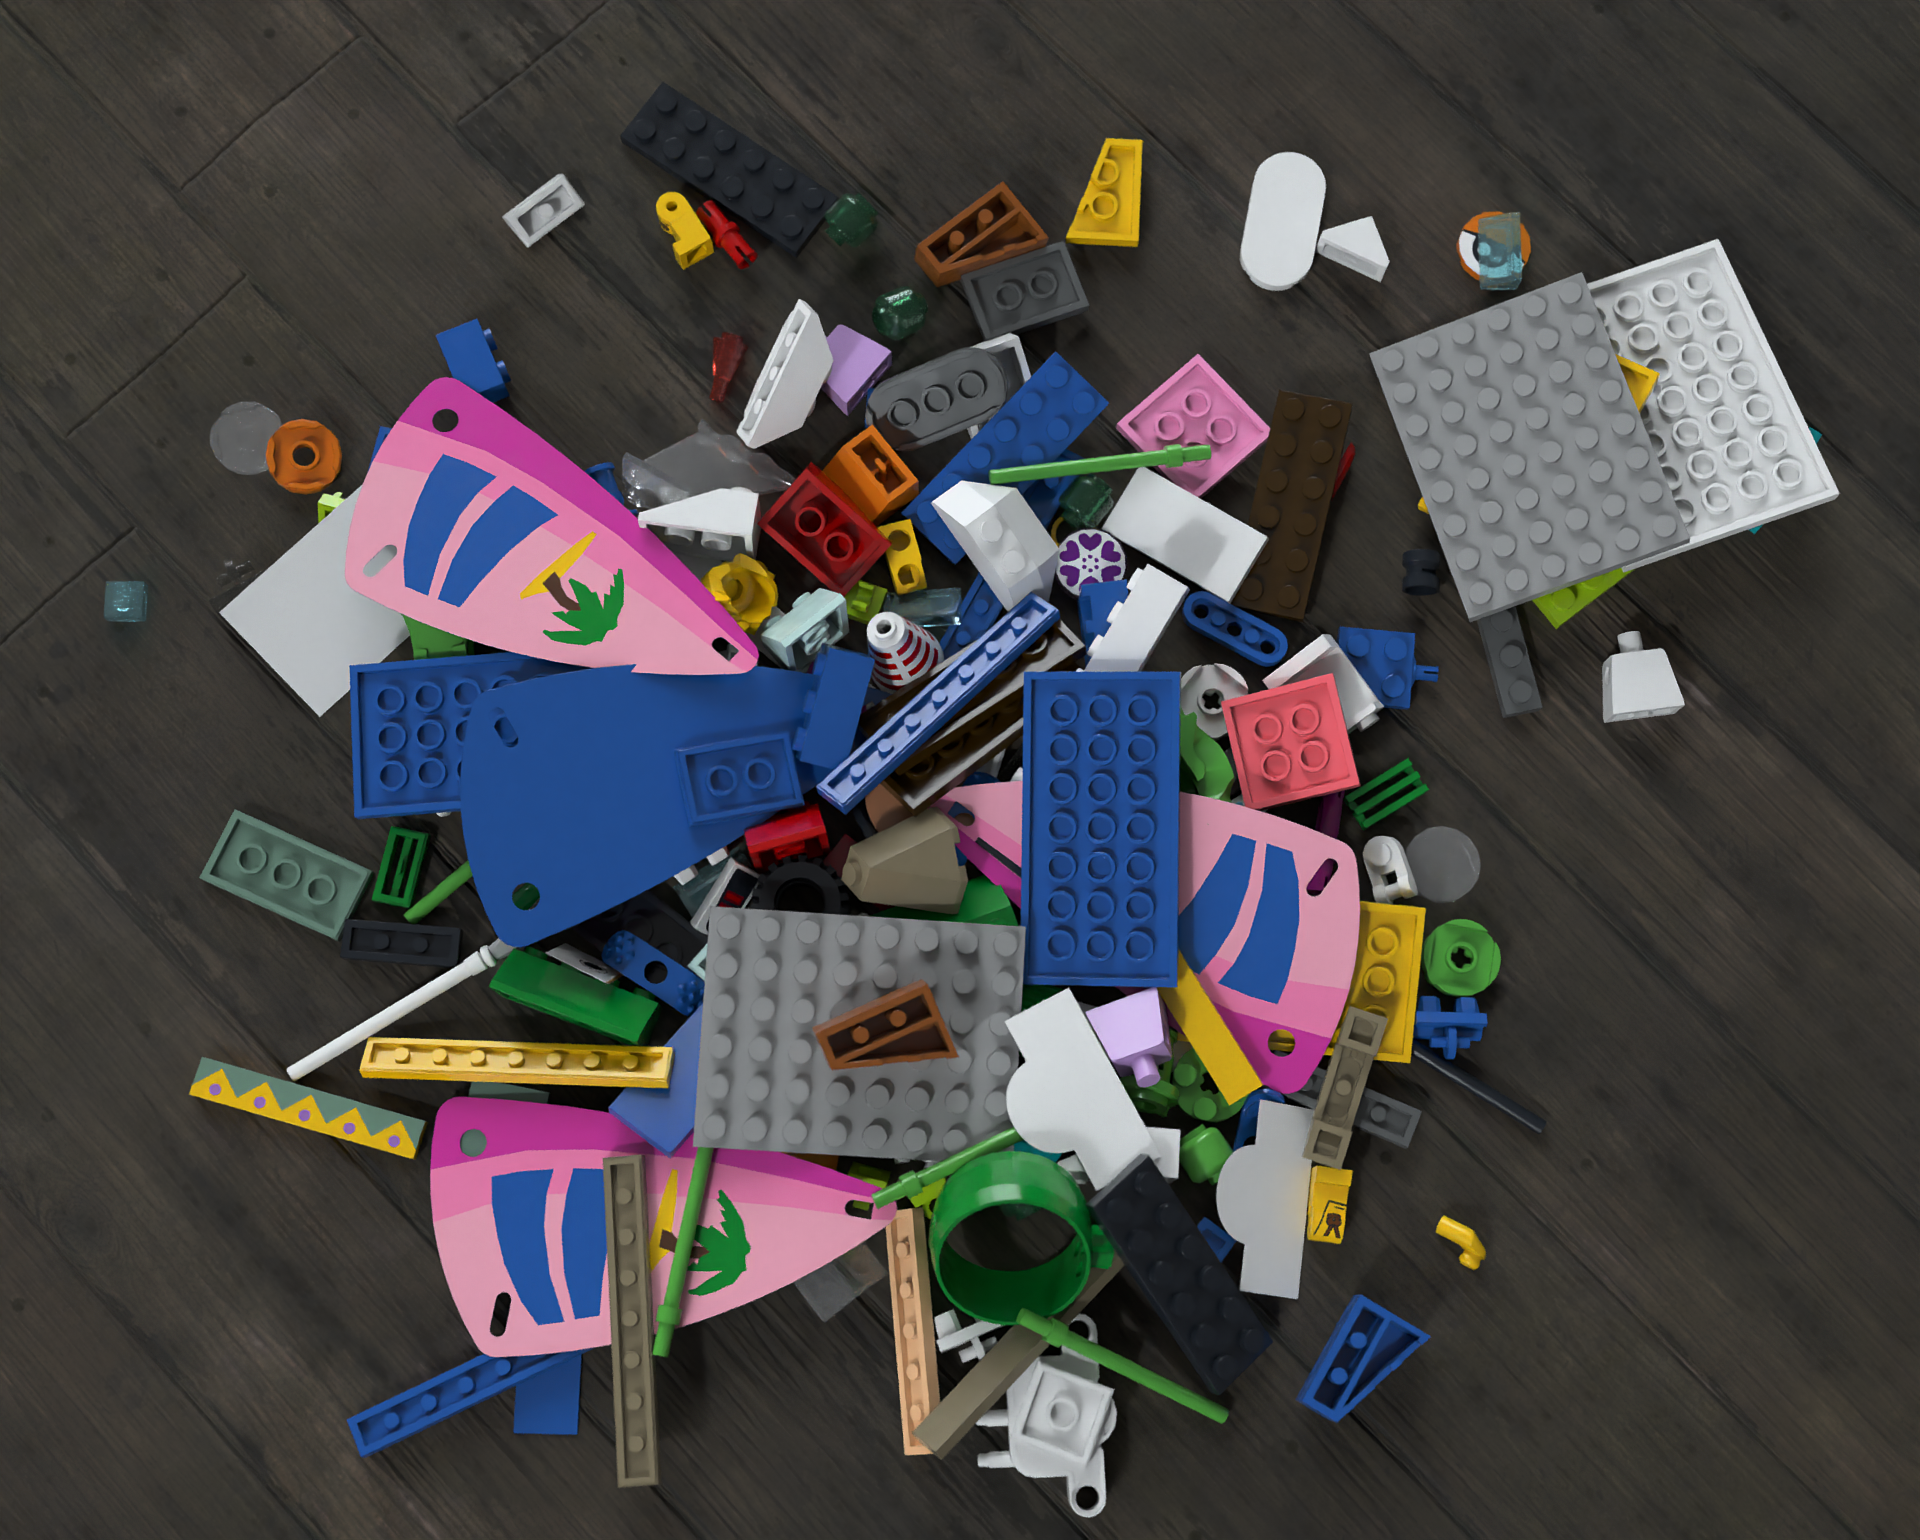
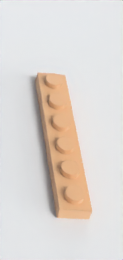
(912, 1323)

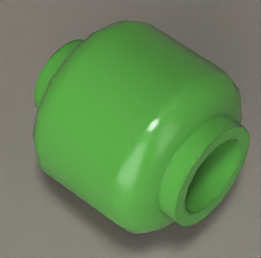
(1204, 1154)

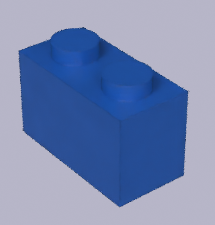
(471, 360)

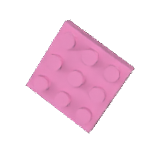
(1194, 411)

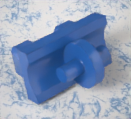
(1449, 1029)

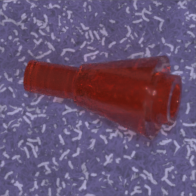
(727, 356)

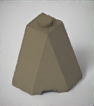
(910, 865)

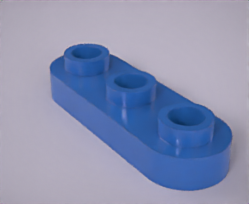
(1252, 630)

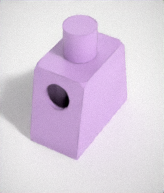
(855, 367)
(1135, 1034)

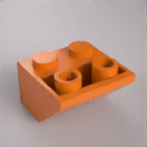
(873, 475)

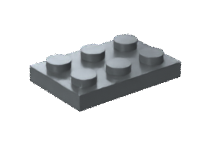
(1025, 292)

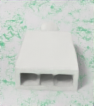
(1638, 682)

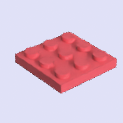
(1290, 743)

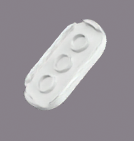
(1282, 221)

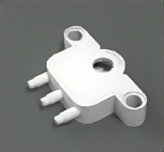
(1041, 1464)

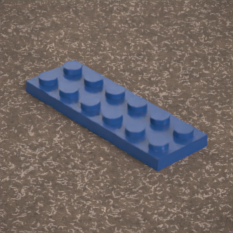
(1024, 432)

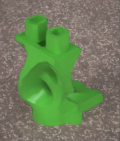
(1203, 763)

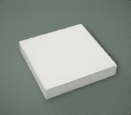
(1062, 1414)

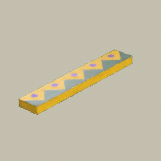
(308, 1108)

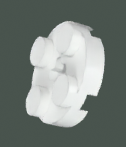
(1210, 680)

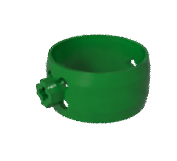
(1002, 1294)

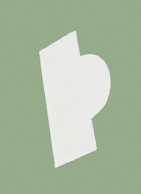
(1071, 1094)
(1266, 1200)

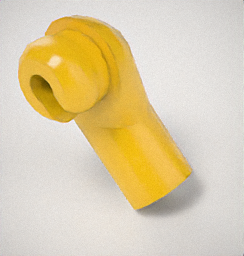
(1466, 1238)

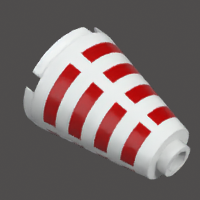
(900, 651)

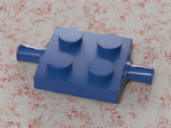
(1385, 663)

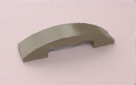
(1343, 1087)

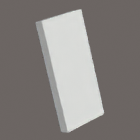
(1185, 534)

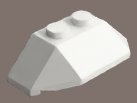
(789, 379)
(1001, 539)

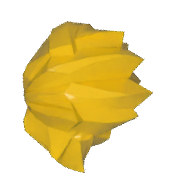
(743, 590)

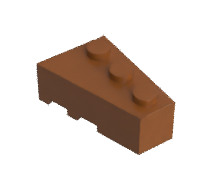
(980, 236)
(886, 1031)

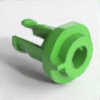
(1158, 1097)

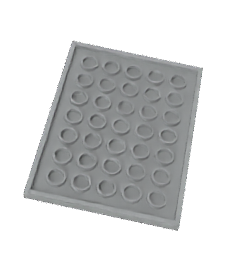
(1528, 448)
(789, 971)

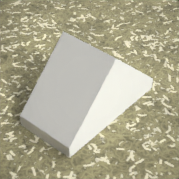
(1356, 247)

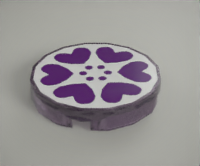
(1089, 558)

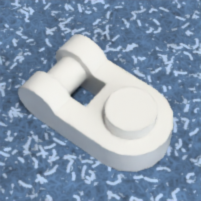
(1382, 857)

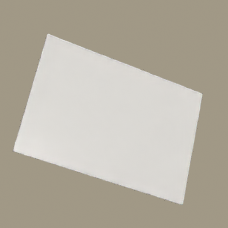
(309, 617)

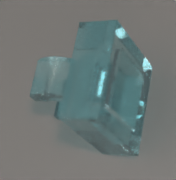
(125, 601)

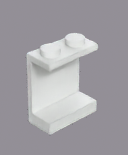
(1326, 657)

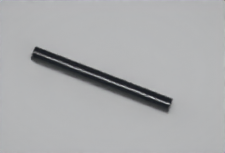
(1477, 1087)

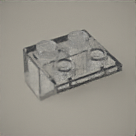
(841, 1281)

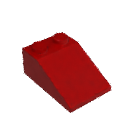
(825, 530)
(787, 834)

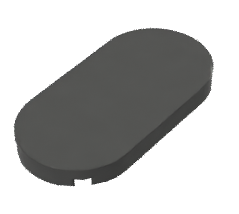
(938, 398)

